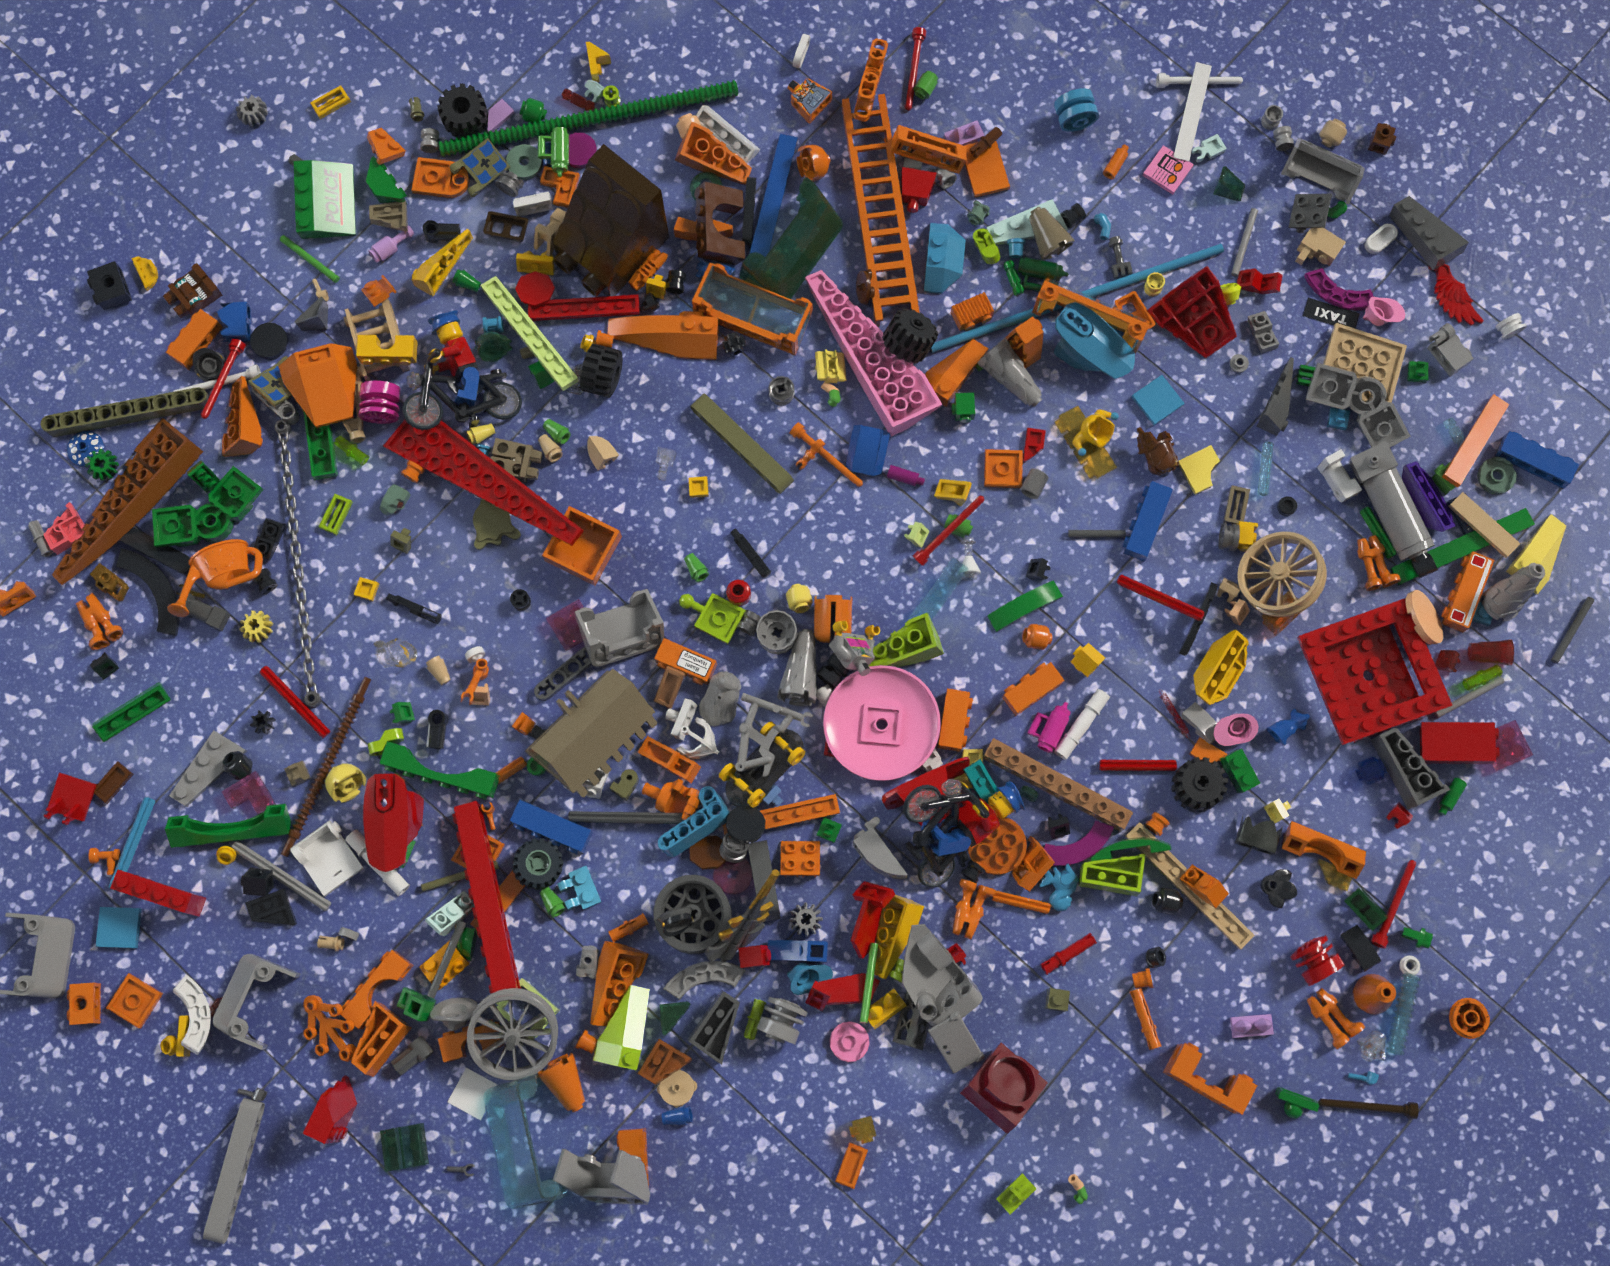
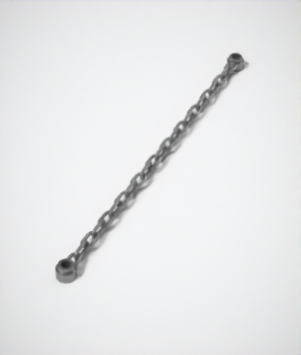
(284, 432)

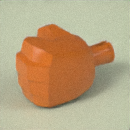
(674, 798)

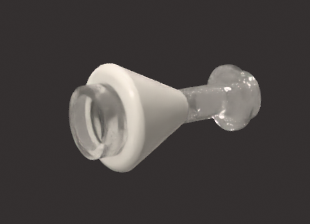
(969, 561)

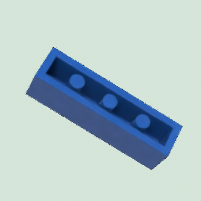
(1537, 459)
(1147, 521)
(550, 826)

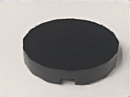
(269, 340)
(745, 824)

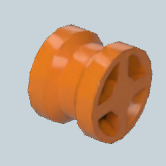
(412, 471)
(1157, 824)

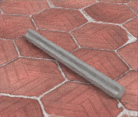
(281, 876)

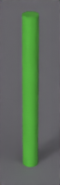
(310, 259)
(868, 983)

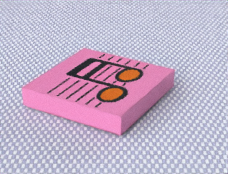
(1167, 170)

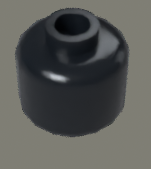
(237, 765)
(1167, 900)

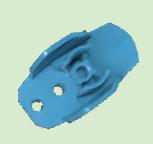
(1096, 347)

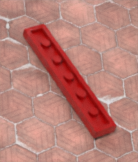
(585, 308)

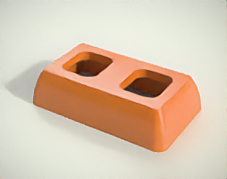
(1141, 310)

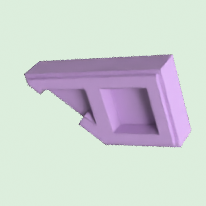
(498, 115)

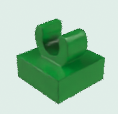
(1417, 371)
(403, 712)
(829, 830)

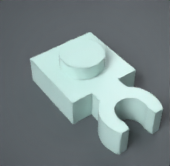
(1210, 147)

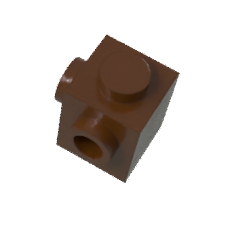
(1382, 138)

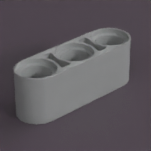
(281, 409)

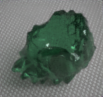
(492, 346)

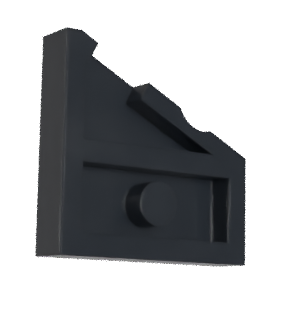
(273, 909)

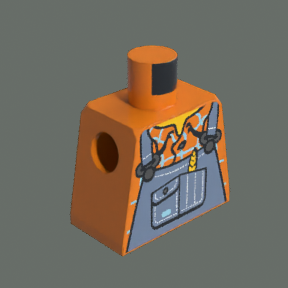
(809, 98)

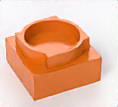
(589, 553)

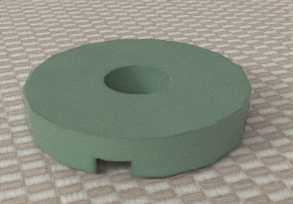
(522, 152)
(1492, 485)

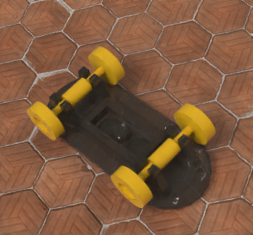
(750, 785)

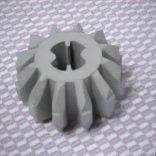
(251, 110)
(799, 918)

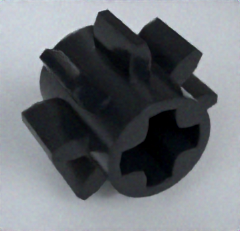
(734, 344)
(265, 717)

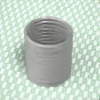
(1034, 483)

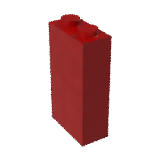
(1459, 742)

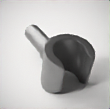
(258, 1095)
(462, 1169)

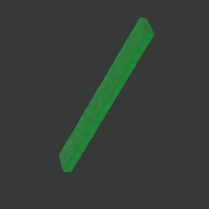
(1464, 545)

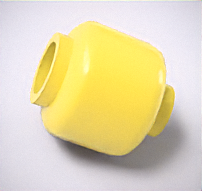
(799, 598)

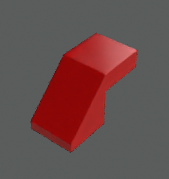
(1256, 282)

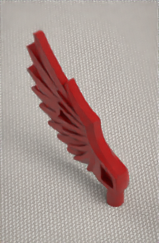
(1454, 297)

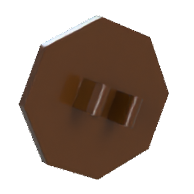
(706, 853)

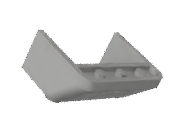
(1324, 168)
(51, 956)
(248, 969)
(604, 1182)

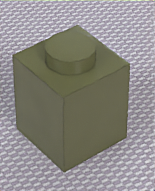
(1057, 999)

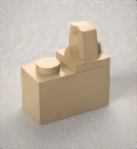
(1319, 244)

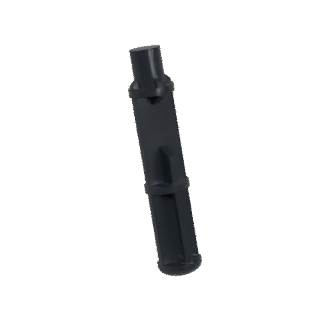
(750, 553)
(414, 607)

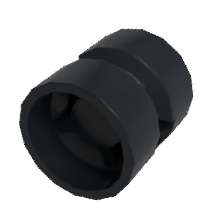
(833, 672)

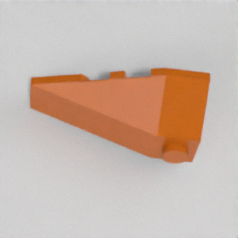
(707, 154)
(244, 428)
(615, 973)

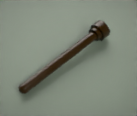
(1410, 1109)

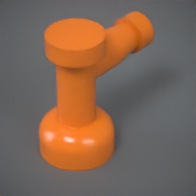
(111, 856)

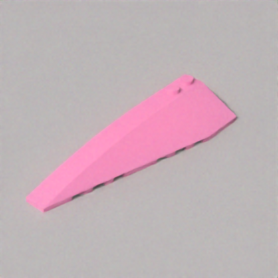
(892, 385)

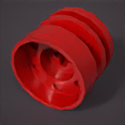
(1317, 960)

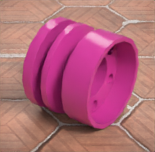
(379, 402)

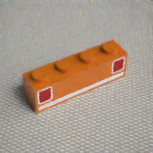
(1467, 591)

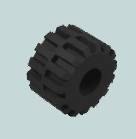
(462, 110)
(910, 335)
(601, 370)
(1192, 793)

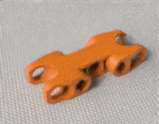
(870, 79)

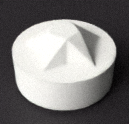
(474, 654)

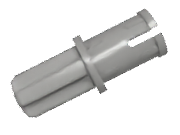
(39, 538)

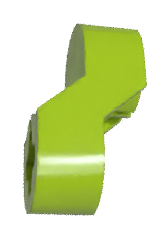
(982, 239)
(392, 735)

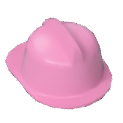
(1383, 311)
(1235, 729)

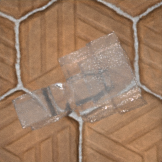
(665, 458)

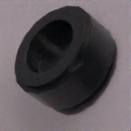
(651, 302)
(1155, 957)

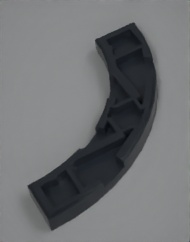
(159, 585)

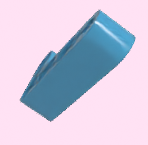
(674, 841)

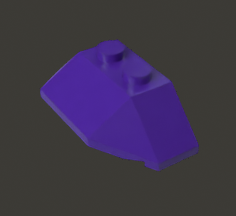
(1427, 498)

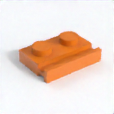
(378, 291)

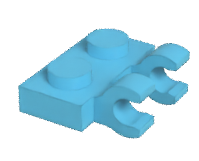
(584, 888)

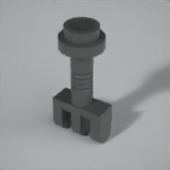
(1115, 243)

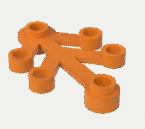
(327, 1027)

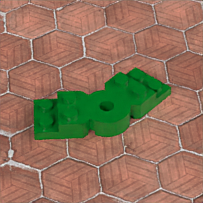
(227, 504)

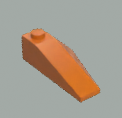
(954, 370)

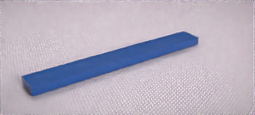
(774, 194)

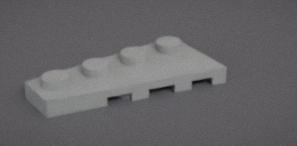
(204, 768)

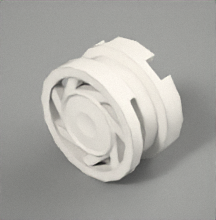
(1510, 326)

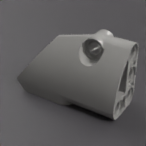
(936, 979)

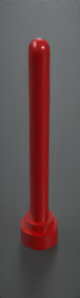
(918, 36)
(236, 347)
(923, 555)
(1380, 938)

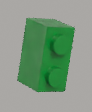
(1239, 770)

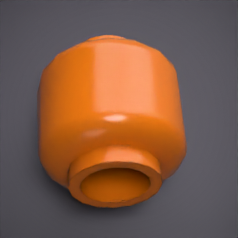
(1037, 636)

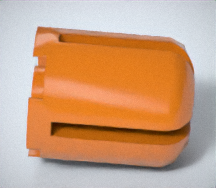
(822, 615)

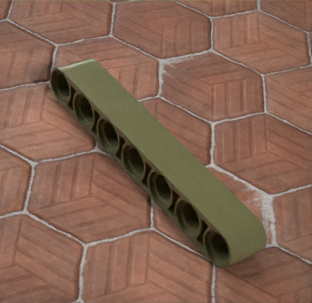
(742, 443)

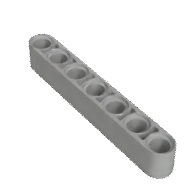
(233, 1171)

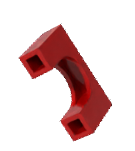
(158, 893)

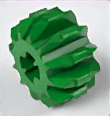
(95, 461)

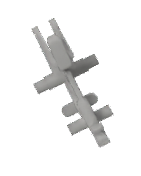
(747, 732)

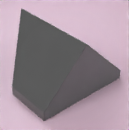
(314, 317)

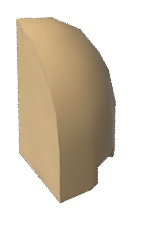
(600, 451)

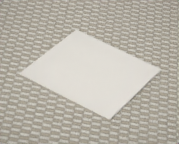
(469, 1093)

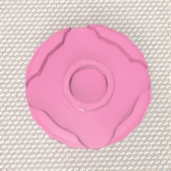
(849, 1041)

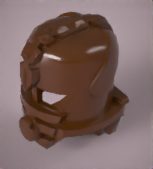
(1158, 452)

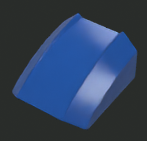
(867, 450)

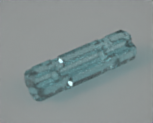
(1454, 431)

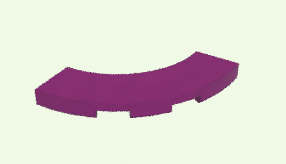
(1331, 293)
(1081, 849)

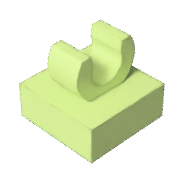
(918, 534)

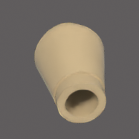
(550, 449)
(438, 669)

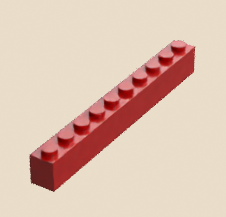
(486, 897)

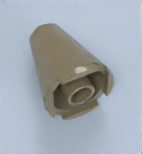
(1049, 233)

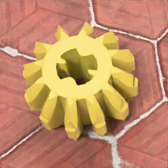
(257, 633)

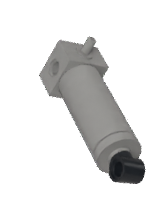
(1379, 475)

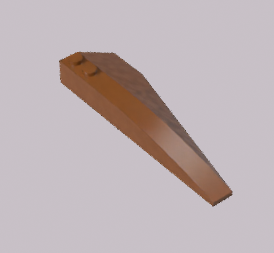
(150, 474)

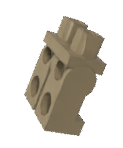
(517, 459)

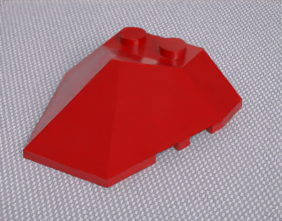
(1196, 313)

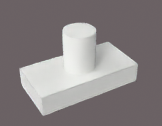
(681, 718)

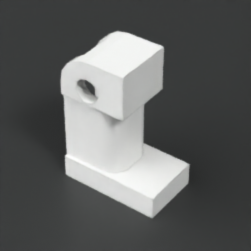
(1338, 478)

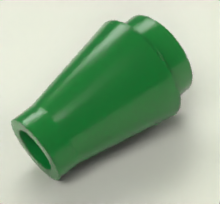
(465, 280)

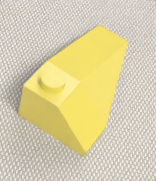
(1541, 549)

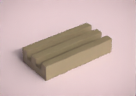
(1229, 502)

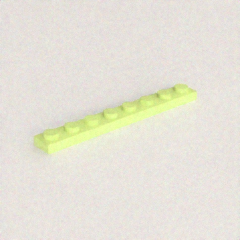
(529, 333)

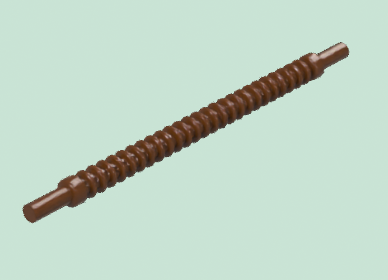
(294, 833)

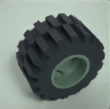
(537, 864)

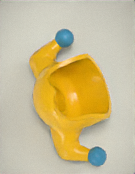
(1095, 430)

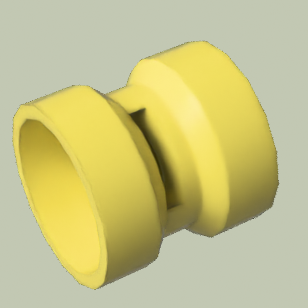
(1157, 281)

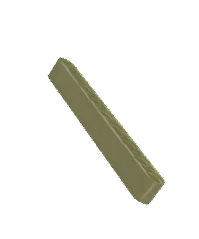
(117, 412)

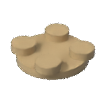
(677, 1088)

